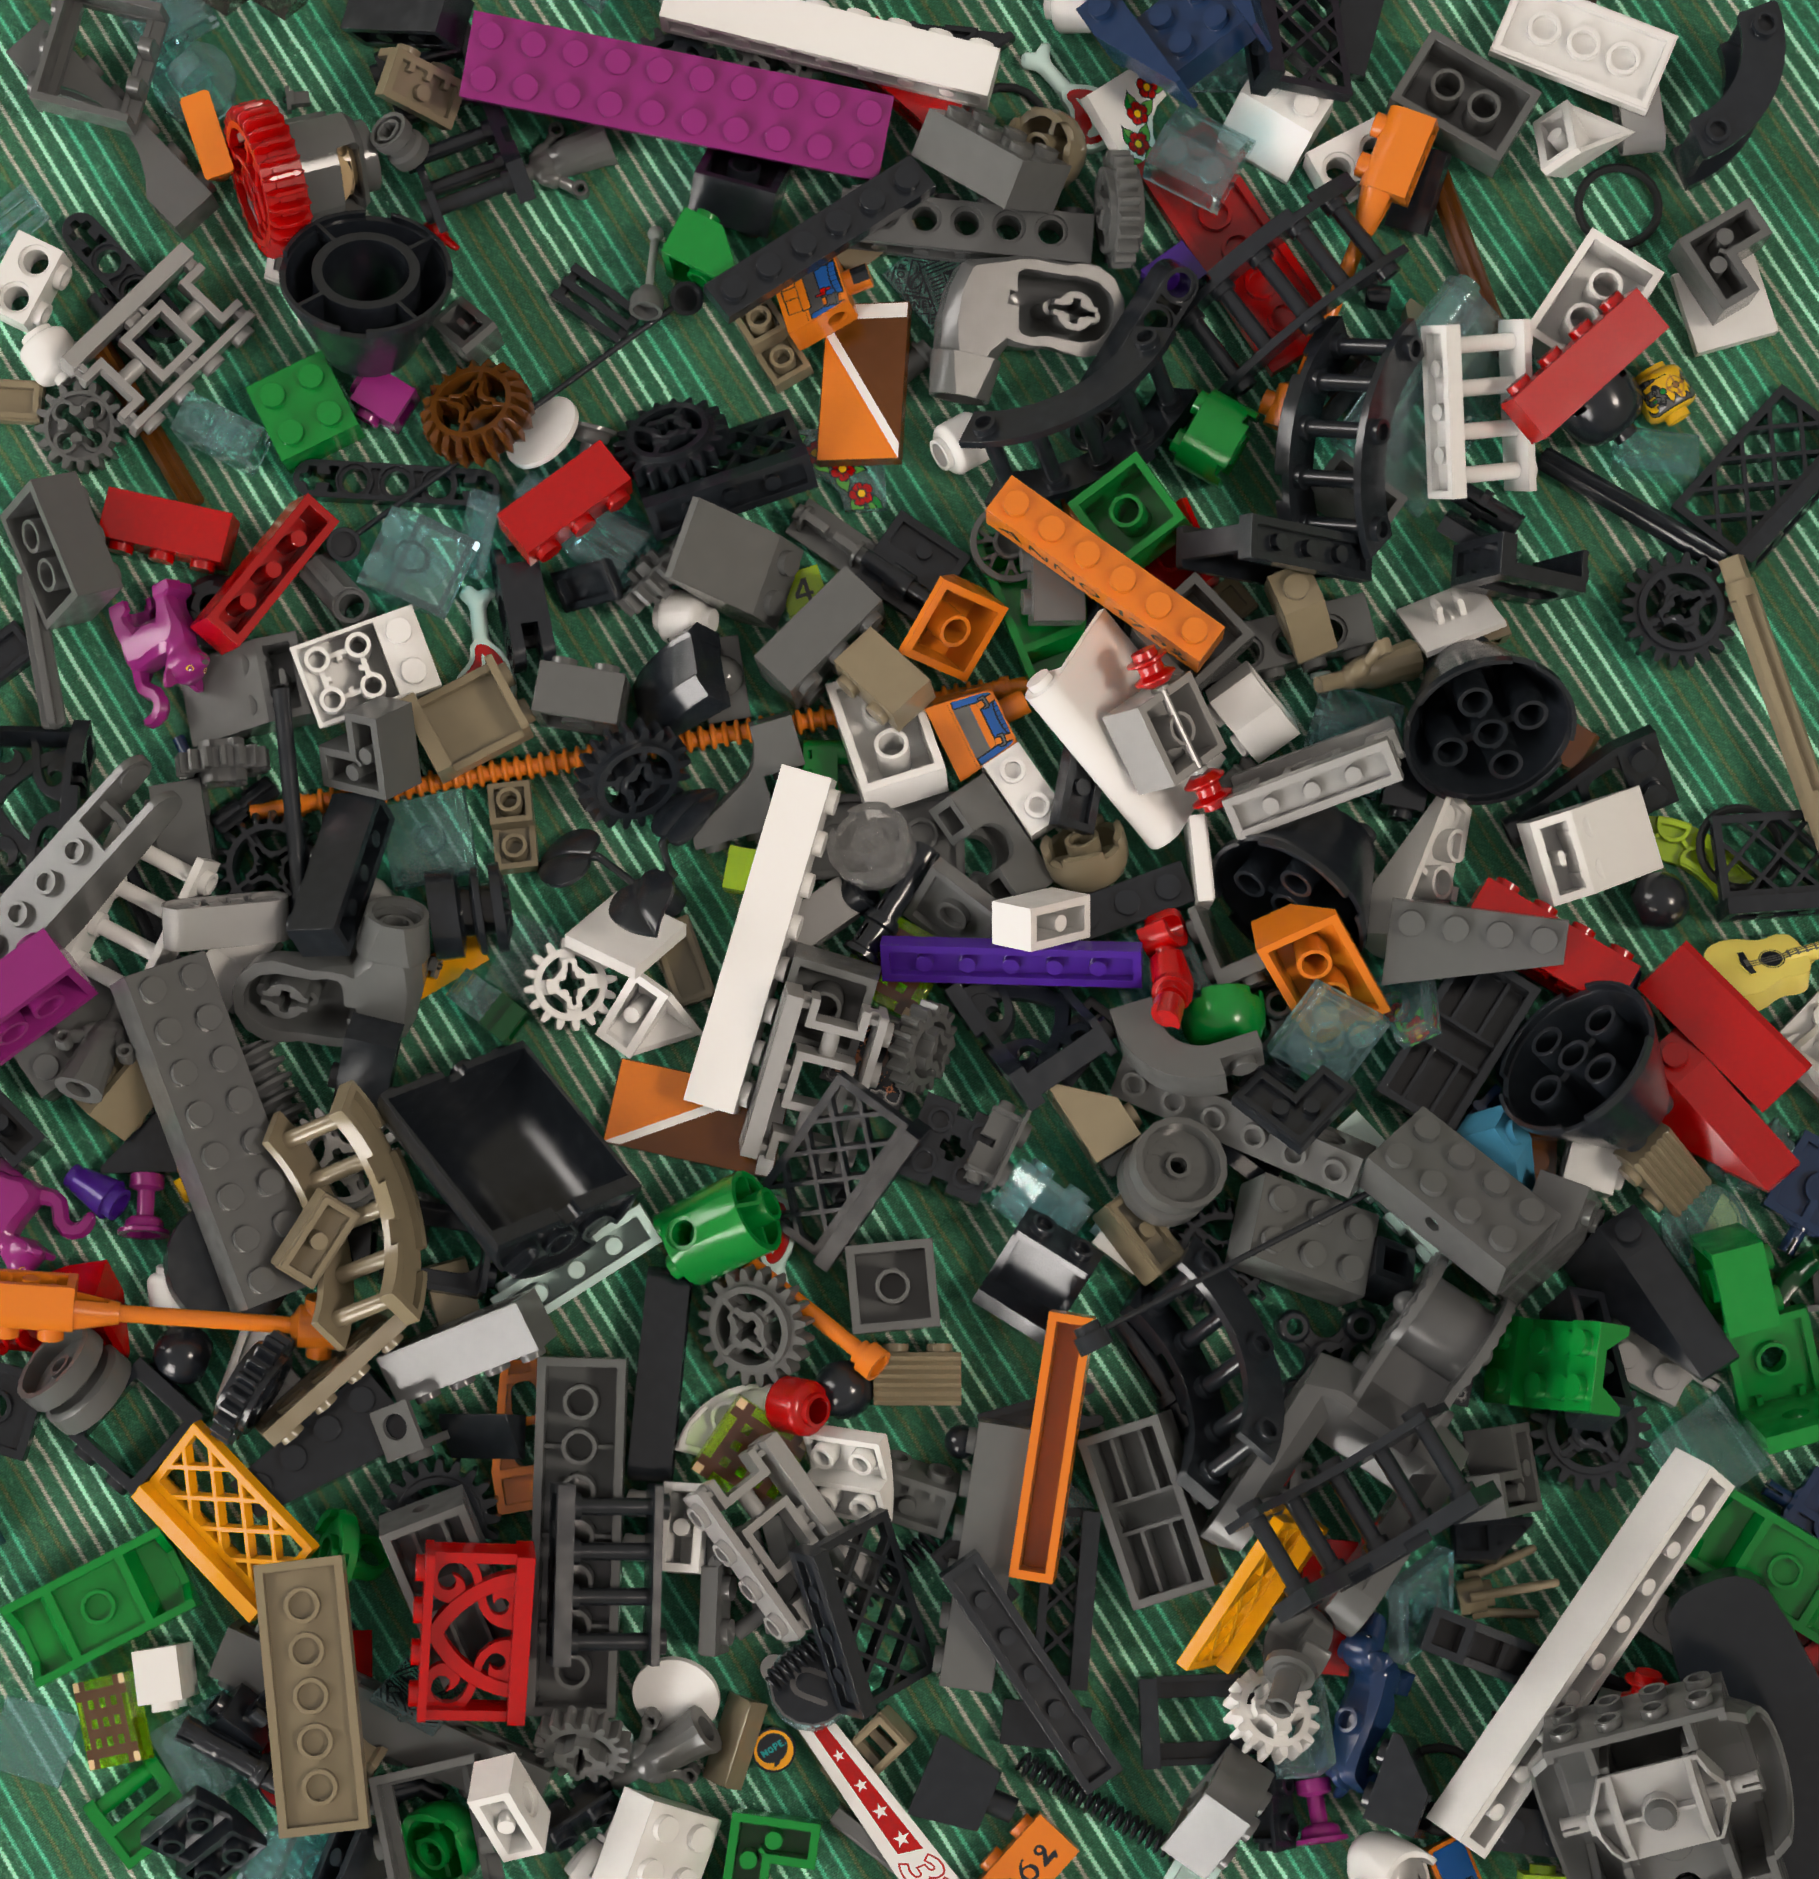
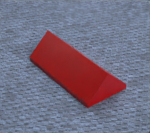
(1724, 1026)

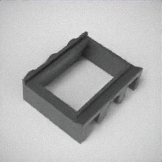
(56, 49)
(390, 1842)

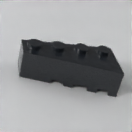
(329, 1445)

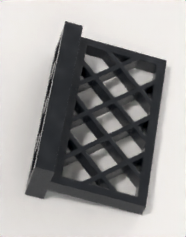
(1267, 69)
(738, 486)
(1788, 508)
(1769, 902)
(873, 1182)
(838, 1634)

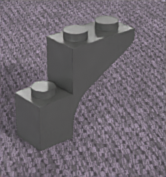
(746, 804)

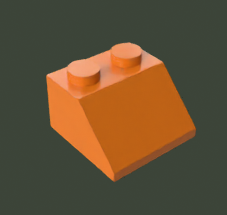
(954, 627)

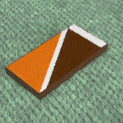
(865, 388)
(654, 1118)

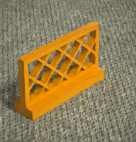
(208, 1542)
(1246, 1602)

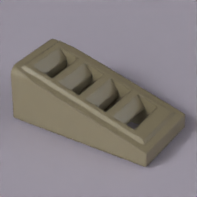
(895, 1727)

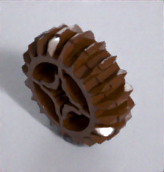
(471, 402)

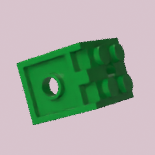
(1778, 1401)

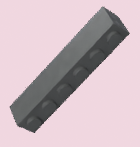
(989, 1527)

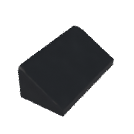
(485, 1435)

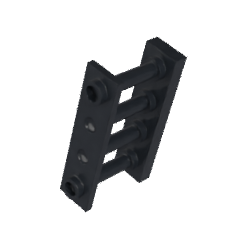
(567, 1551)

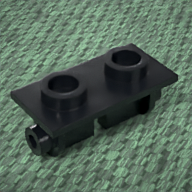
(593, 1808)
(1278, 1822)

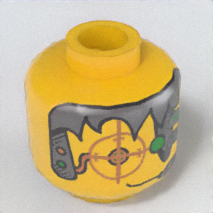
(1665, 394)

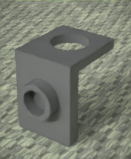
(413, 1443)

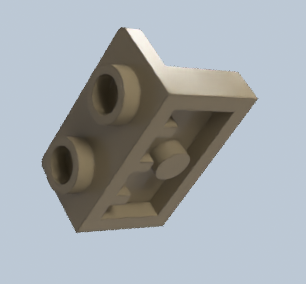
(419, 86)

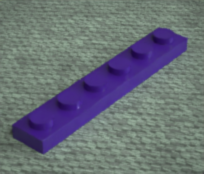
(981, 962)

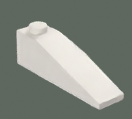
(1421, 866)

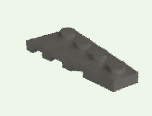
(1458, 941)

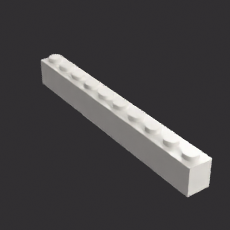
(1582, 1647)

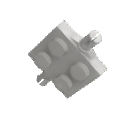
(1655, 1373)

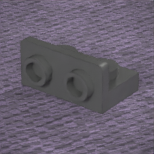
(922, 1494)

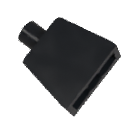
(960, 1788)

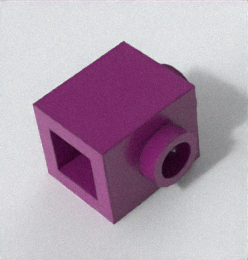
(383, 401)

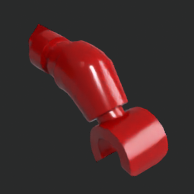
(1169, 970)

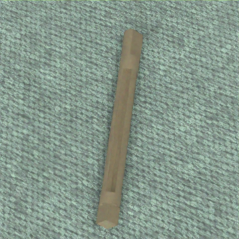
(1774, 687)

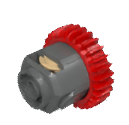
(297, 169)

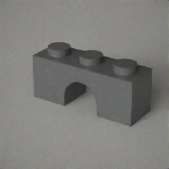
(981, 814)

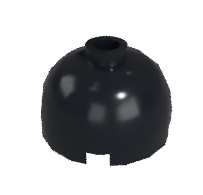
(1608, 413)

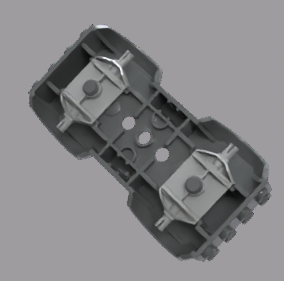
(1665, 1785)

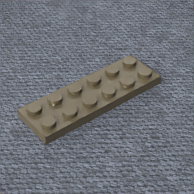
(312, 1696)

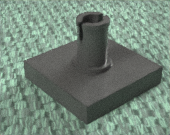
(951, 903)

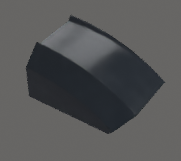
(683, 681)

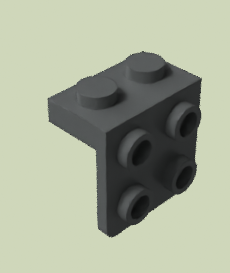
(1219, 964)

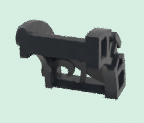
(1750, 77)
(73, 758)
(1035, 1074)

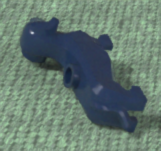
(1365, 1705)

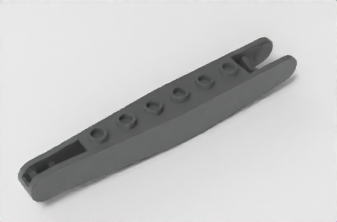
(74, 871)

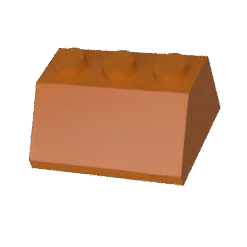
(1311, 944)

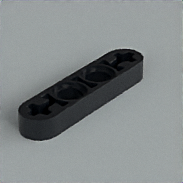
(122, 279)

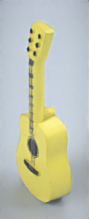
(1764, 967)

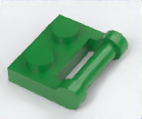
(126, 1834)

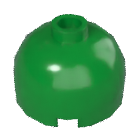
(1223, 1013)
(441, 1841)

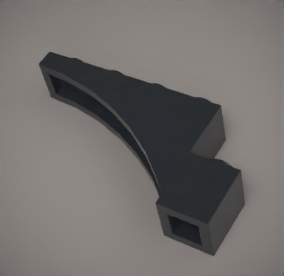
(1484, 1647)

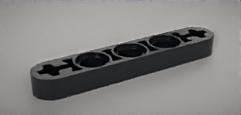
(377, 477)

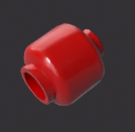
(797, 1406)

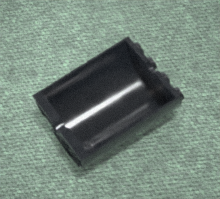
(512, 1158)

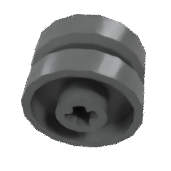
(1172, 1171)
(74, 1380)

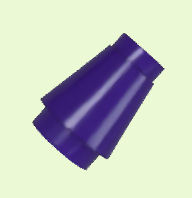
(99, 1192)

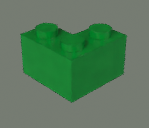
(769, 1838)

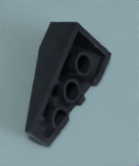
(1651, 1293)

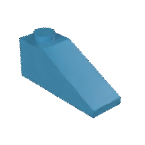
(1502, 1142)

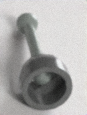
(647, 300)

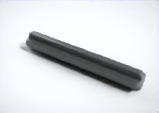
(42, 661)

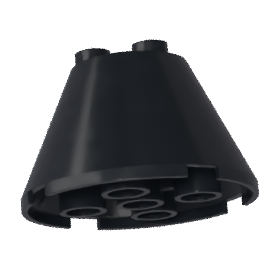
(1487, 724)
(1306, 862)
(1588, 1069)

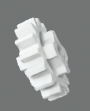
(571, 1005)
(1261, 1729)

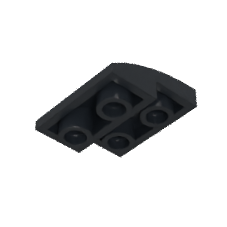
(204, 1836)

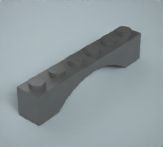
(171, 187)

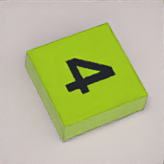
(803, 589)

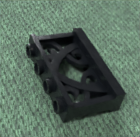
(1269, 545)

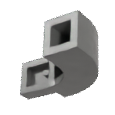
(1178, 1065)

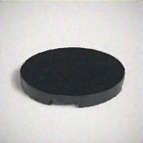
(192, 1273)

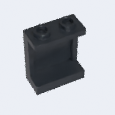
(1037, 1272)

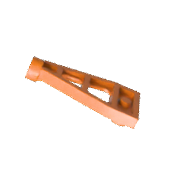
(511, 1480)

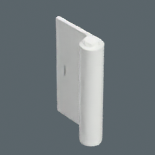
(1073, 707)

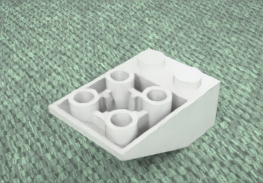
(365, 662)
(1590, 846)

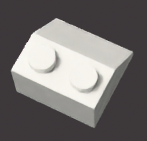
(1281, 125)

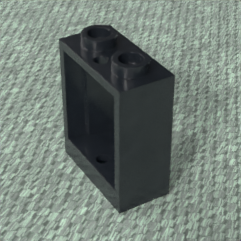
(172, 1396)

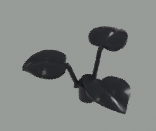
(646, 899)

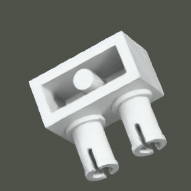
(682, 1541)

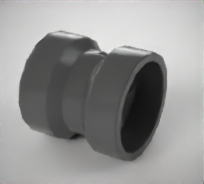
(396, 139)

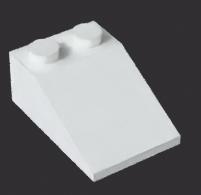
(886, 762)

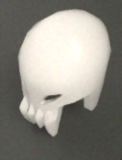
(1387, 1857)

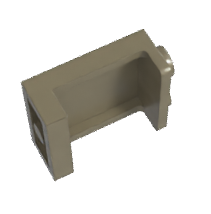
(471, 720)

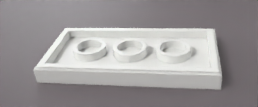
(1586, 49)

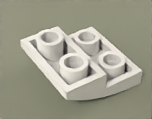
(851, 1470)

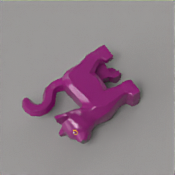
(160, 639)
(18, 1204)

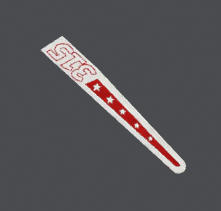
(873, 1804)

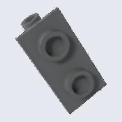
(828, 536)
(993, 1163)

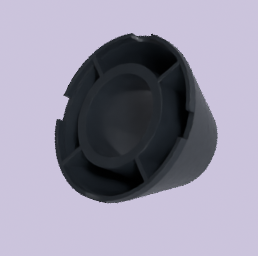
(366, 288)

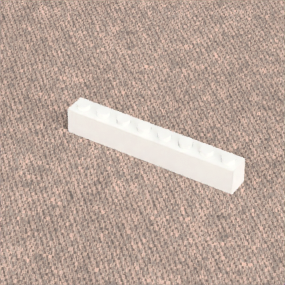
(844, 44)
(761, 940)

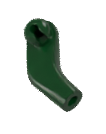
(1797, 1272)

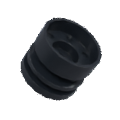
(468, 911)

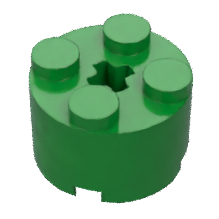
(1214, 437)

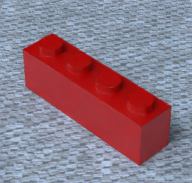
(1584, 365)
(264, 574)

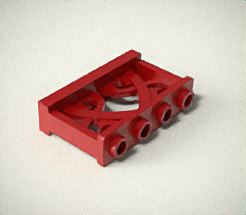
(508, 1680)

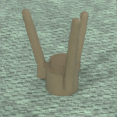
(1477, 1594)

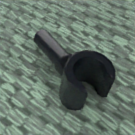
(1377, 295)

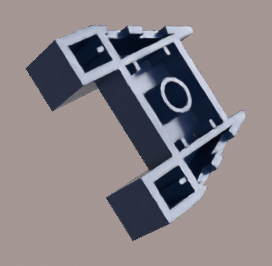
(1175, 39)

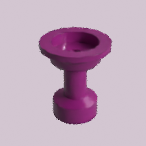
(144, 1224)
(1320, 1830)

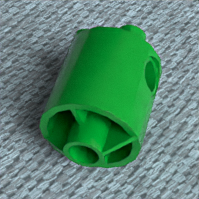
(719, 1228)

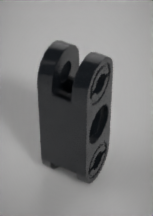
(522, 610)

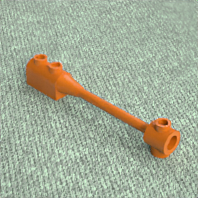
(1386, 178)
(54, 1306)

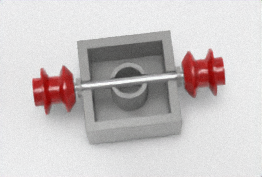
(1168, 732)

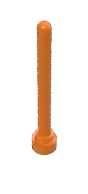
(868, 1357)

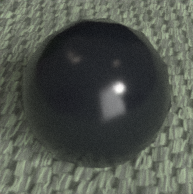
(1660, 900)
(182, 1354)
(845, 1389)

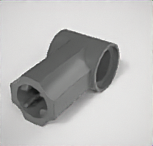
(336, 589)

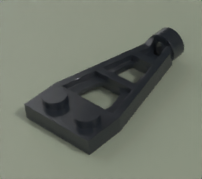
(1636, 756)

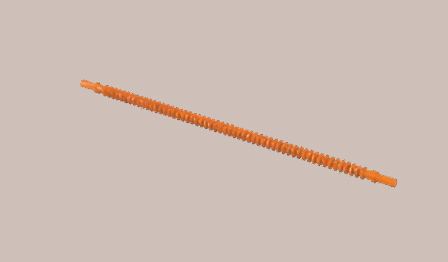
(568, 760)

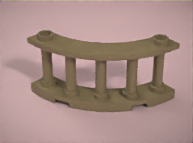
(395, 1203)

